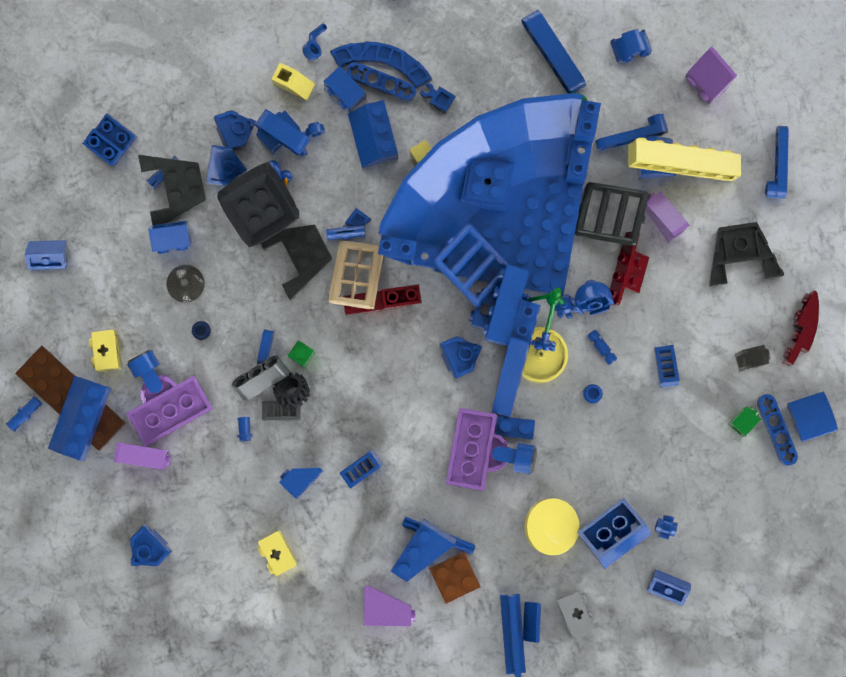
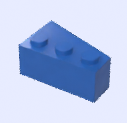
(422, 549)

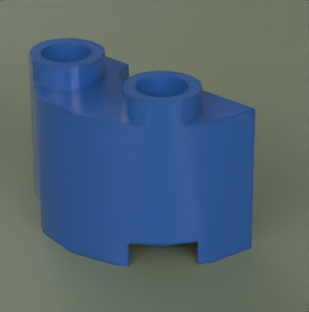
(630, 45)

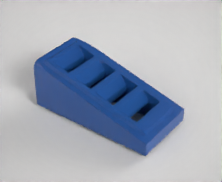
(668, 381)
(374, 458)

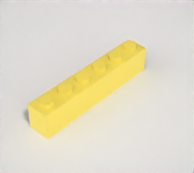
(684, 159)

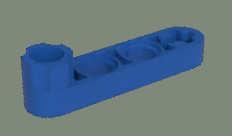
(656, 127)
(778, 187)

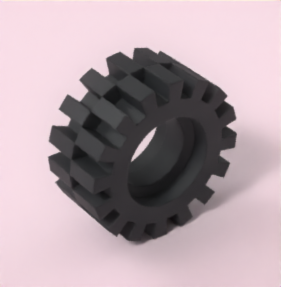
(294, 398)

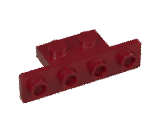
(628, 272)

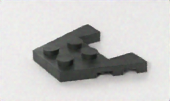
(181, 182)
(738, 245)
(306, 252)

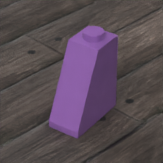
(665, 216)
(142, 456)
(385, 610)

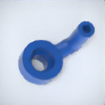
(312, 49)
(314, 130)

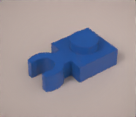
(440, 99)

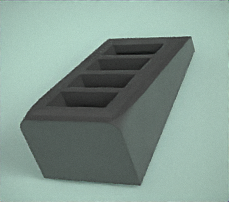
(297, 412)

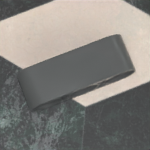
(260, 377)

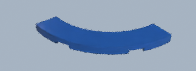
(382, 54)

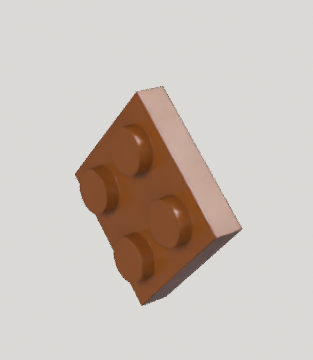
(454, 577)

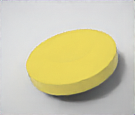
(545, 365)
(551, 526)

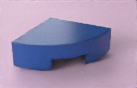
(357, 218)

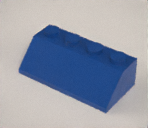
(79, 418)

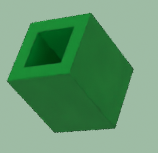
(301, 354)
(744, 421)

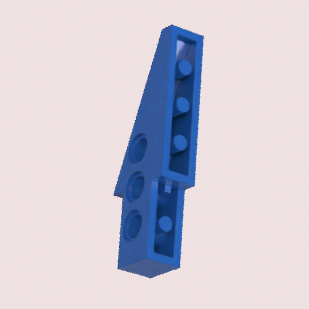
(516, 358)

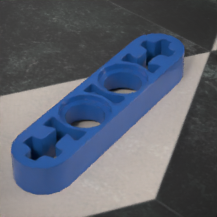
(382, 79)
(774, 430)

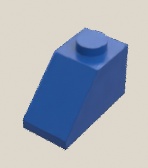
(299, 480)

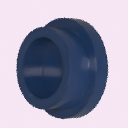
(201, 330)

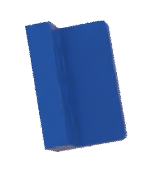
(46, 255)

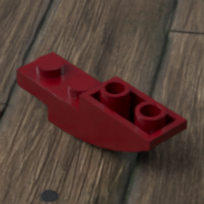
(388, 300)
(806, 321)

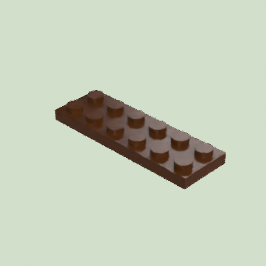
(52, 383)

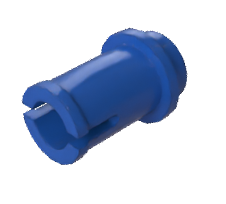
(244, 429)

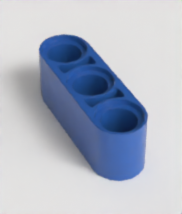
(282, 132)

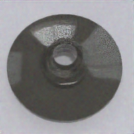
(191, 290)

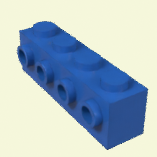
(506, 305)

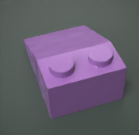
(710, 76)

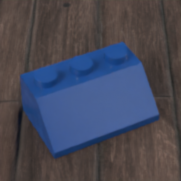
(373, 134)
(614, 533)

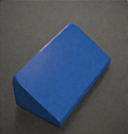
(669, 587)
(531, 627)

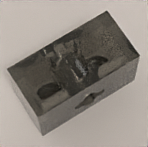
(752, 358)

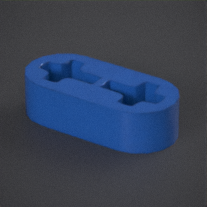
(265, 346)

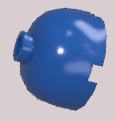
(593, 297)

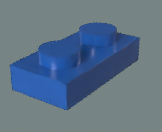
(515, 427)

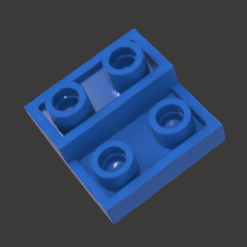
(109, 139)
(812, 416)

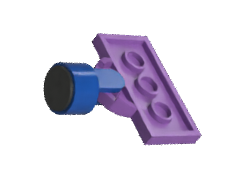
(164, 401)
(481, 451)

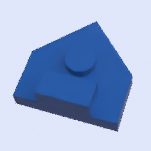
(233, 129)
(223, 165)
(459, 356)
(148, 547)

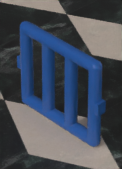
(451, 273)

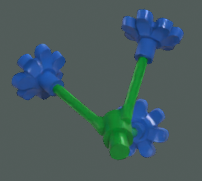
(556, 303)

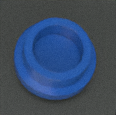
(592, 393)

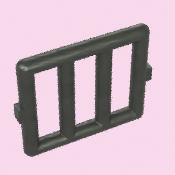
(615, 237)

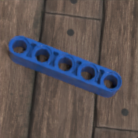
(553, 52)

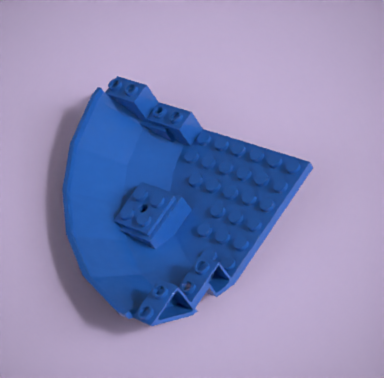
(525, 210)

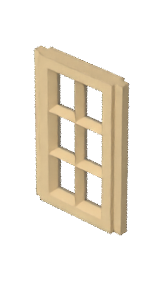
(338, 274)

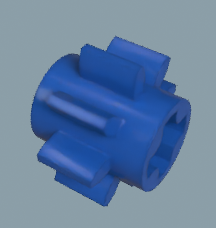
(666, 527)

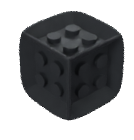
(258, 204)

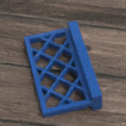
(512, 634)

